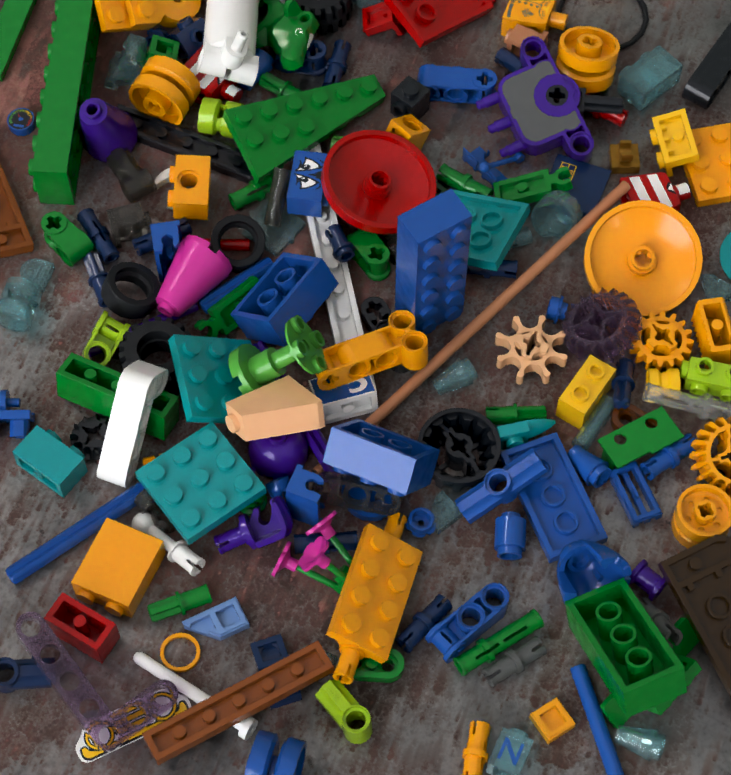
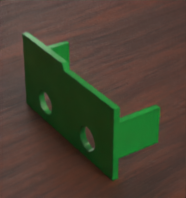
(640, 439)

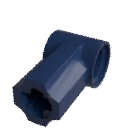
(26, 674)

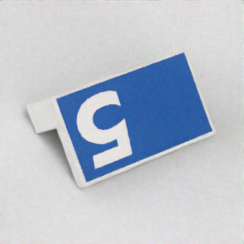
(347, 400)

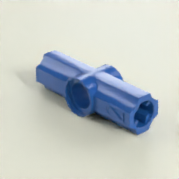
(484, 495)

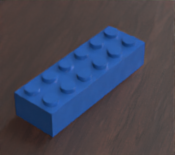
(433, 260)

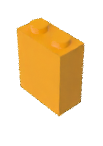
(118, 568)

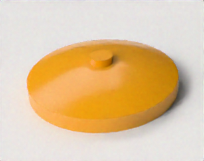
(646, 254)

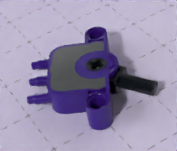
(530, 109)

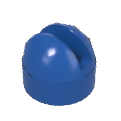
(277, 486)

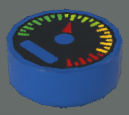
(21, 121)

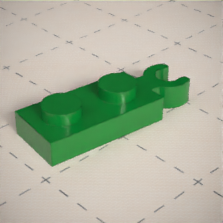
(533, 186)
(220, 311)

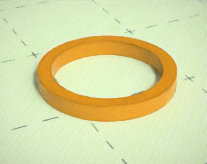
(175, 636)

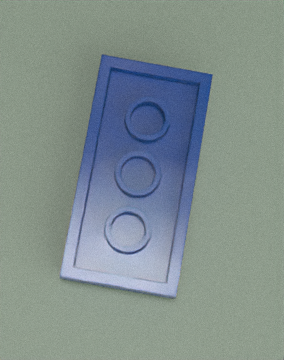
(557, 500)

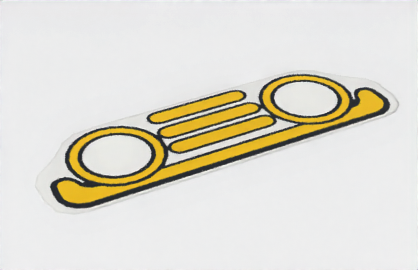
(88, 752)

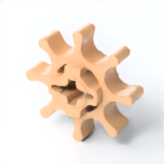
(540, 355)

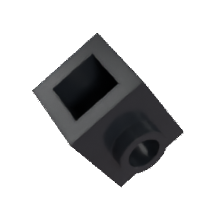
(410, 98)

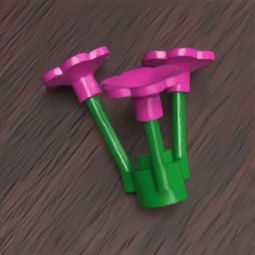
(315, 555)

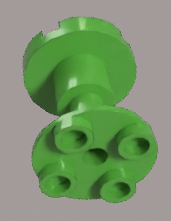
(260, 368)

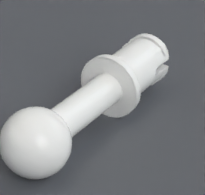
(177, 551)

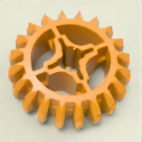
(705, 464)

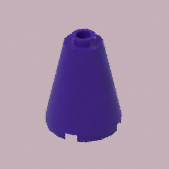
(105, 128)

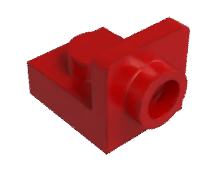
(379, 19)

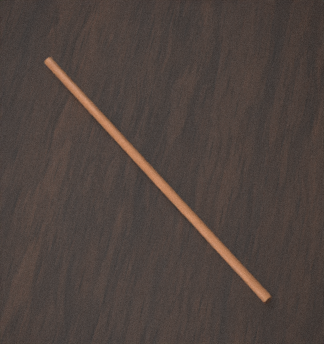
(493, 308)

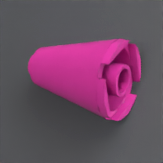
(191, 276)

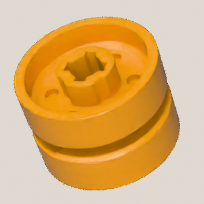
(701, 514)

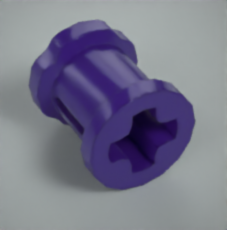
(648, 580)

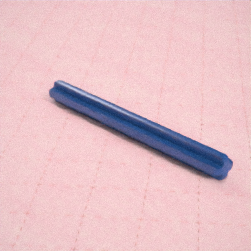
(73, 535)

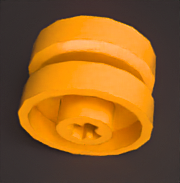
(588, 57)
(164, 89)

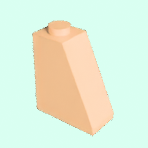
(275, 411)

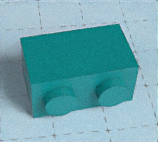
(50, 460)

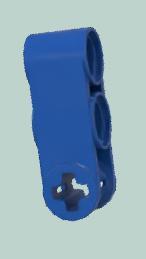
(456, 83)
(453, 636)

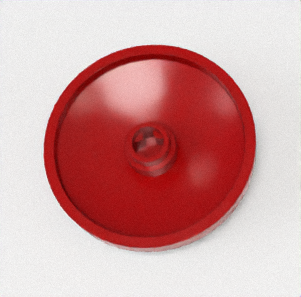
(375, 179)

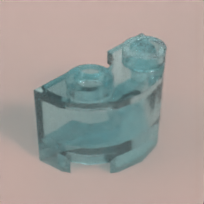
(127, 64)

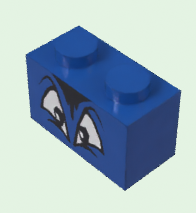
(305, 187)

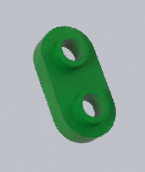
(372, 670)

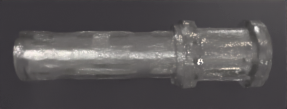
(705, 404)

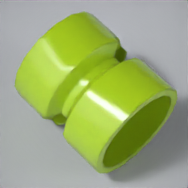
(211, 116)

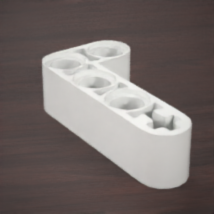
(128, 421)

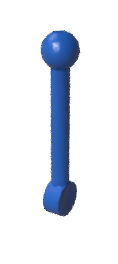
(485, 166)

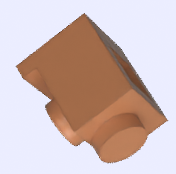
(516, 36)

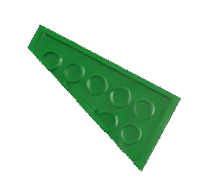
(278, 126)

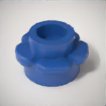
(556, 309)
(424, 515)

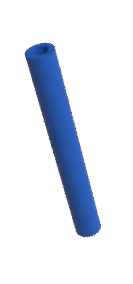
(596, 720)

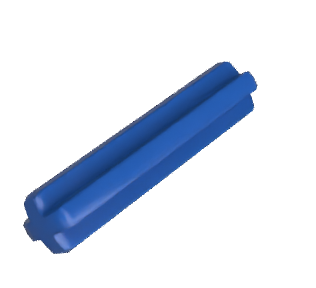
(256, 270)

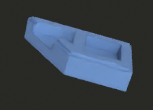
(219, 621)

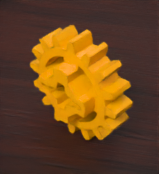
(660, 342)

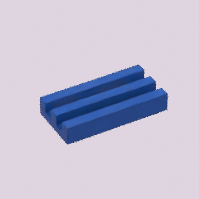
(644, 516)

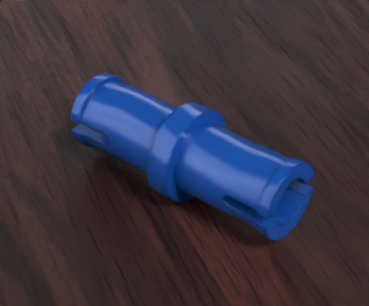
(667, 457)

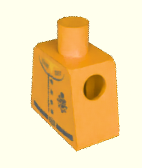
(533, 14)

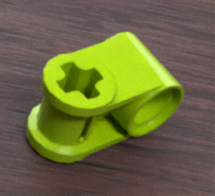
(106, 338)

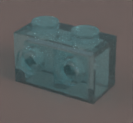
(649, 77)

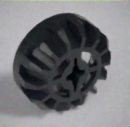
(462, 432)

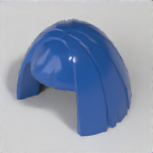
(588, 566)

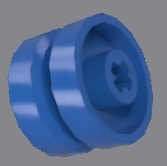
(265, 759)

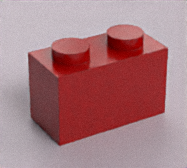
(82, 627)

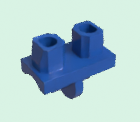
(18, 419)

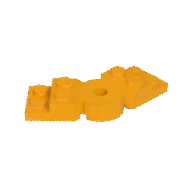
(142, 14)

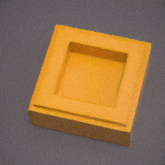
(552, 720)

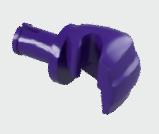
(256, 531)

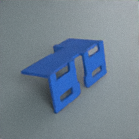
(477, 157)

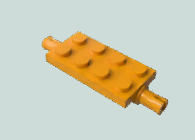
(373, 596)

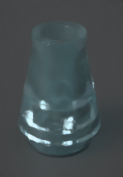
(456, 376)
(641, 741)

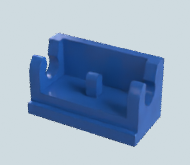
(166, 240)
(301, 501)

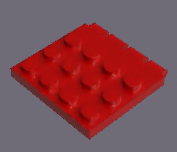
(436, 18)

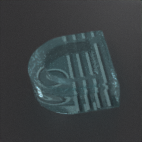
(37, 271)

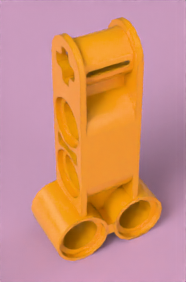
(375, 352)

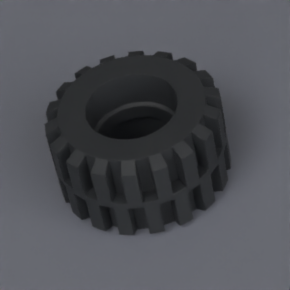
(329, 13)
(151, 338)

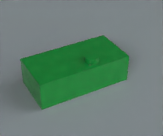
(626, 647)

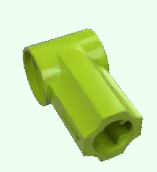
(344, 710)

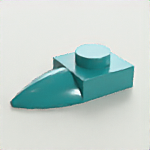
(520, 432)

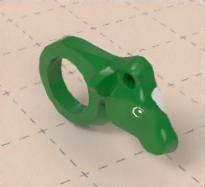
(286, 31)

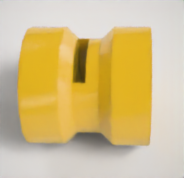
(667, 379)

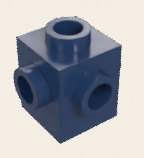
(189, 34)

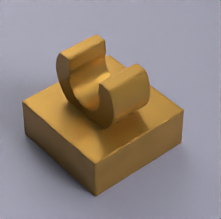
(624, 158)

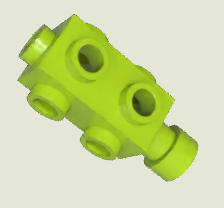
(706, 381)

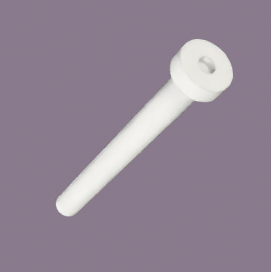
(245, 727)

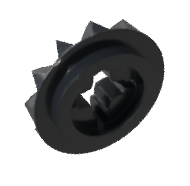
(80, 438)

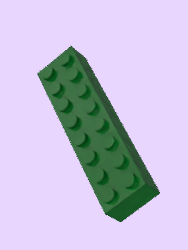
(68, 85)

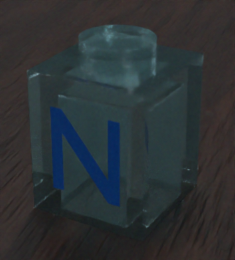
(510, 752)

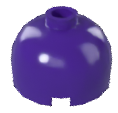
(278, 454)

